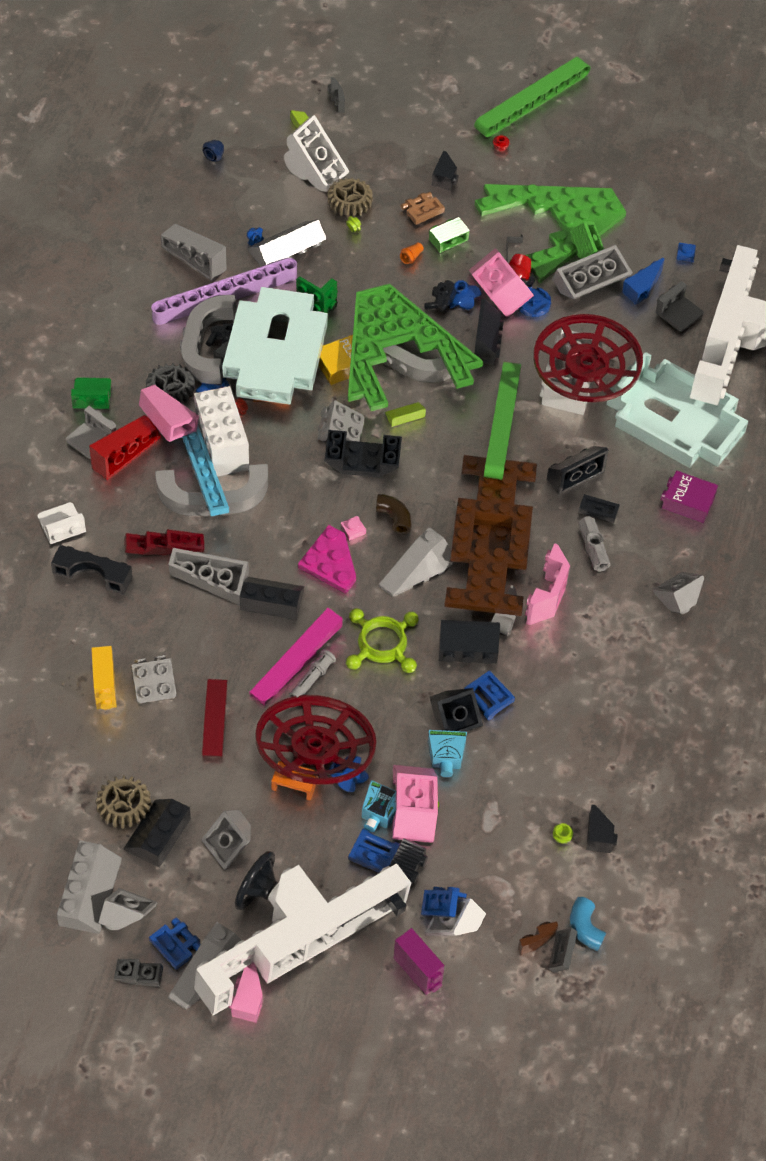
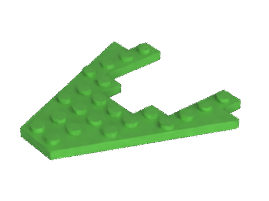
(569, 207)
(387, 319)

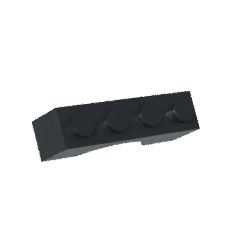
(70, 562)

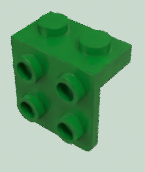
(324, 298)
(92, 393)

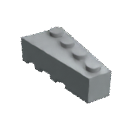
(210, 572)

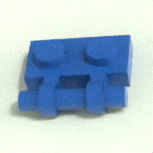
(171, 947)

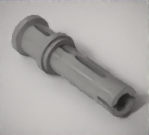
(317, 669)

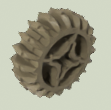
(349, 197)
(125, 794)

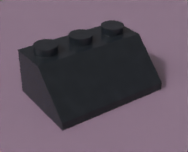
(488, 333)
(577, 468)
(271, 598)
(469, 641)
(159, 831)

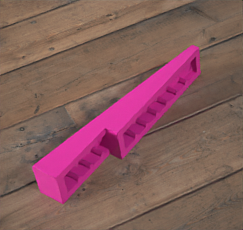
(297, 656)

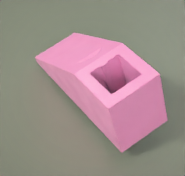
(249, 997)

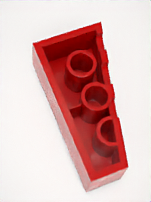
(123, 446)

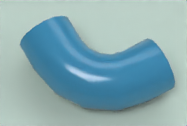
(581, 921)

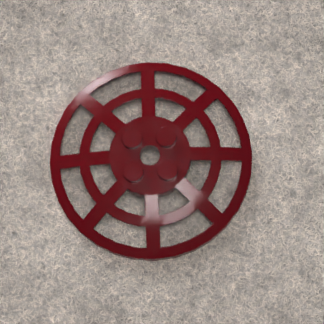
(589, 353)
(311, 735)

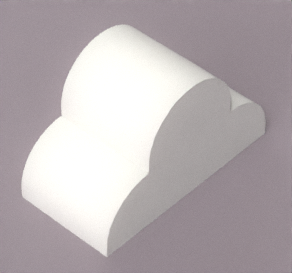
(314, 156)

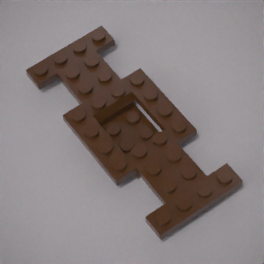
(487, 526)

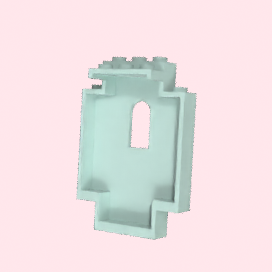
(274, 367)
(698, 428)

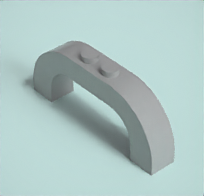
(204, 314)
(414, 366)
(194, 503)

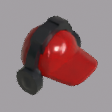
(522, 266)

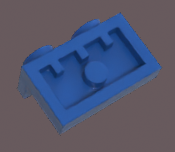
(441, 902)

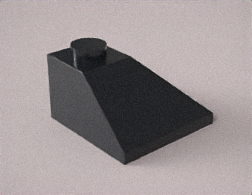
(456, 710)

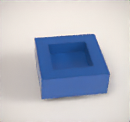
(686, 252)

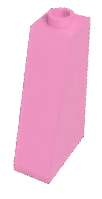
(167, 413)

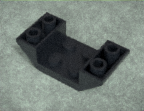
(362, 457)

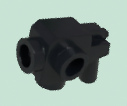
(444, 295)
(219, 332)

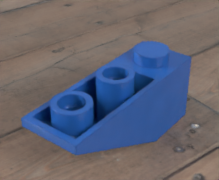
(641, 284)

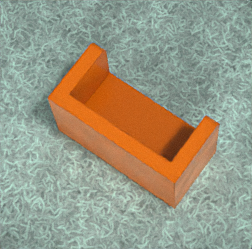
(279, 779)

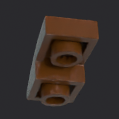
(543, 935)

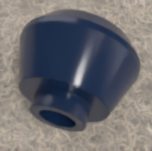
(213, 150)

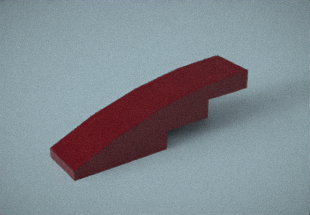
(163, 543)
(214, 718)

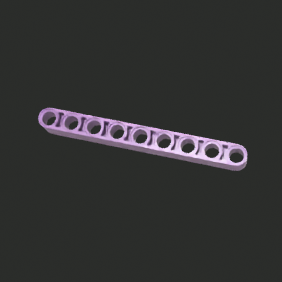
(238, 285)

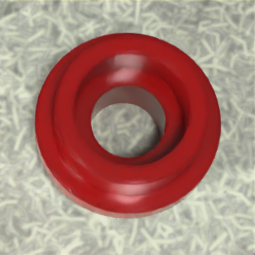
(501, 142)

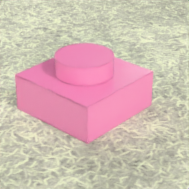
(353, 528)

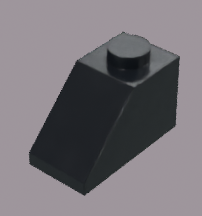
(445, 173)
(600, 832)

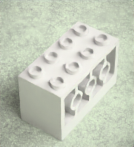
(553, 399)
(222, 430)

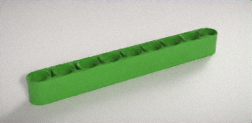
(532, 97)
(502, 421)

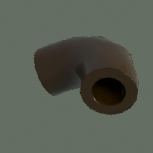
(397, 511)

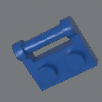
(494, 692)
(371, 856)

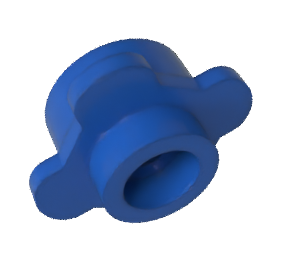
(255, 232)

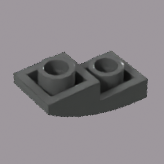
(337, 94)
(138, 973)

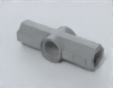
(594, 544)

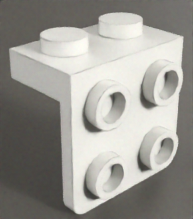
(61, 522)

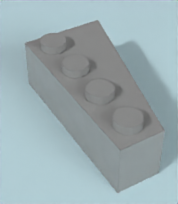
(195, 250)

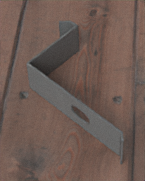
(513, 240)

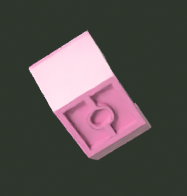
(501, 282)
(543, 603)
(415, 803)

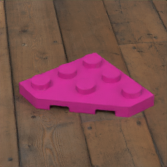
(330, 560)

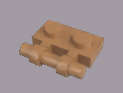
(428, 207)

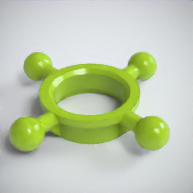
(407, 664)

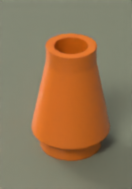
(410, 253)

